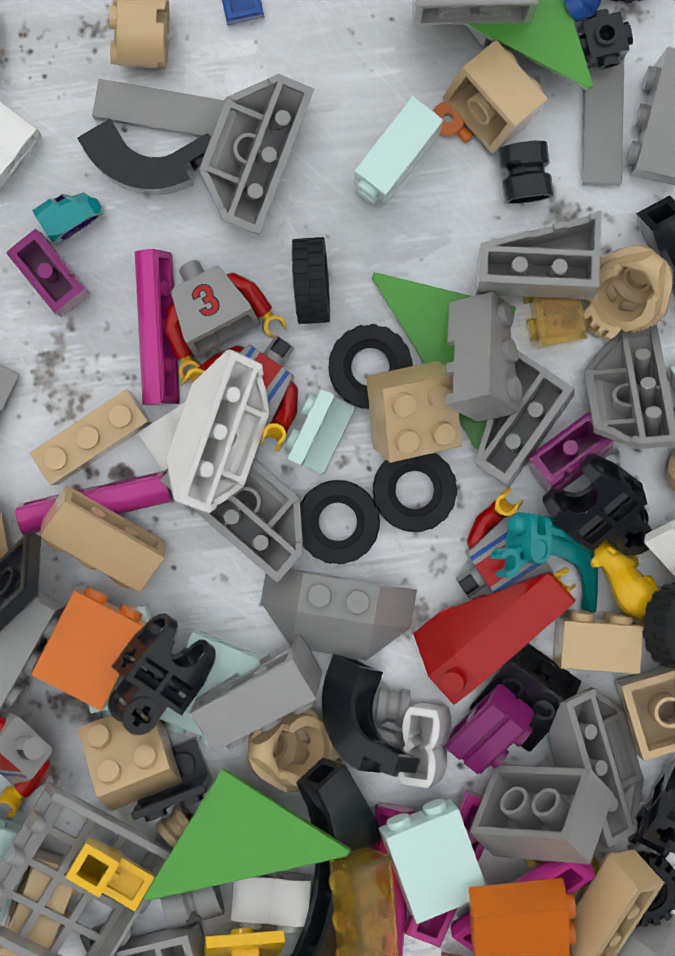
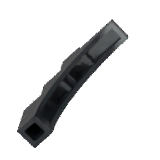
(343, 813)

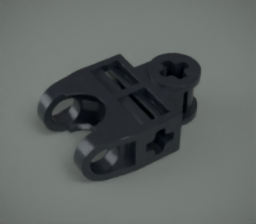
(605, 510)
(152, 695)
(657, 818)

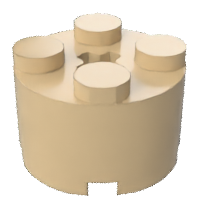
(139, 33)

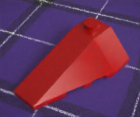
(476, 638)

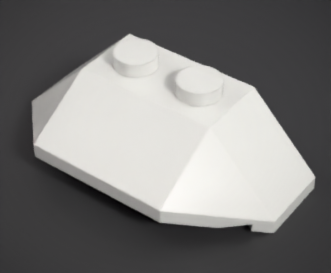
(218, 432)

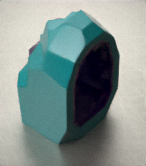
(67, 215)

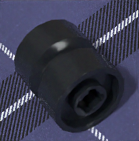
(525, 172)

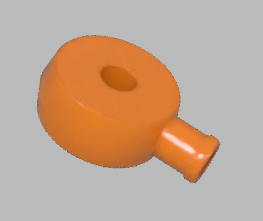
(456, 126)

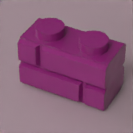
(48, 273)
(559, 460)
(490, 730)

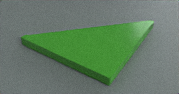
(546, 41)
(424, 319)
(240, 837)

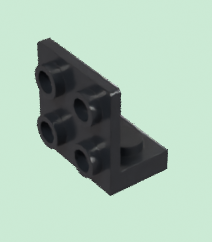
(538, 684)
(195, 779)

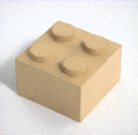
(494, 96)
(411, 412)
(598, 643)
(650, 711)
(126, 764)

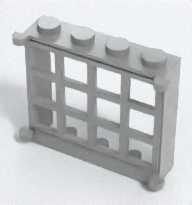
(20, 855)

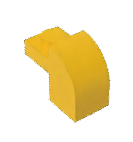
(105, 870)

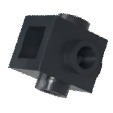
(599, 51)

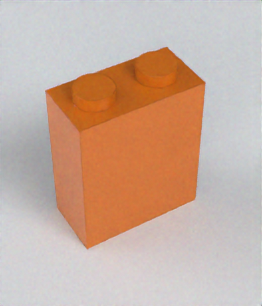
(87, 645)
(522, 919)

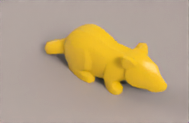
(627, 583)

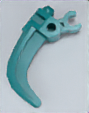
(533, 540)

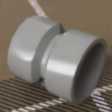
(183, 907)

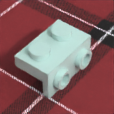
(321, 431)

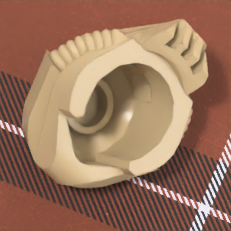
(631, 292)
(290, 749)

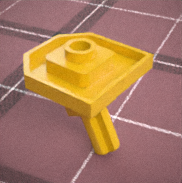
(245, 943)

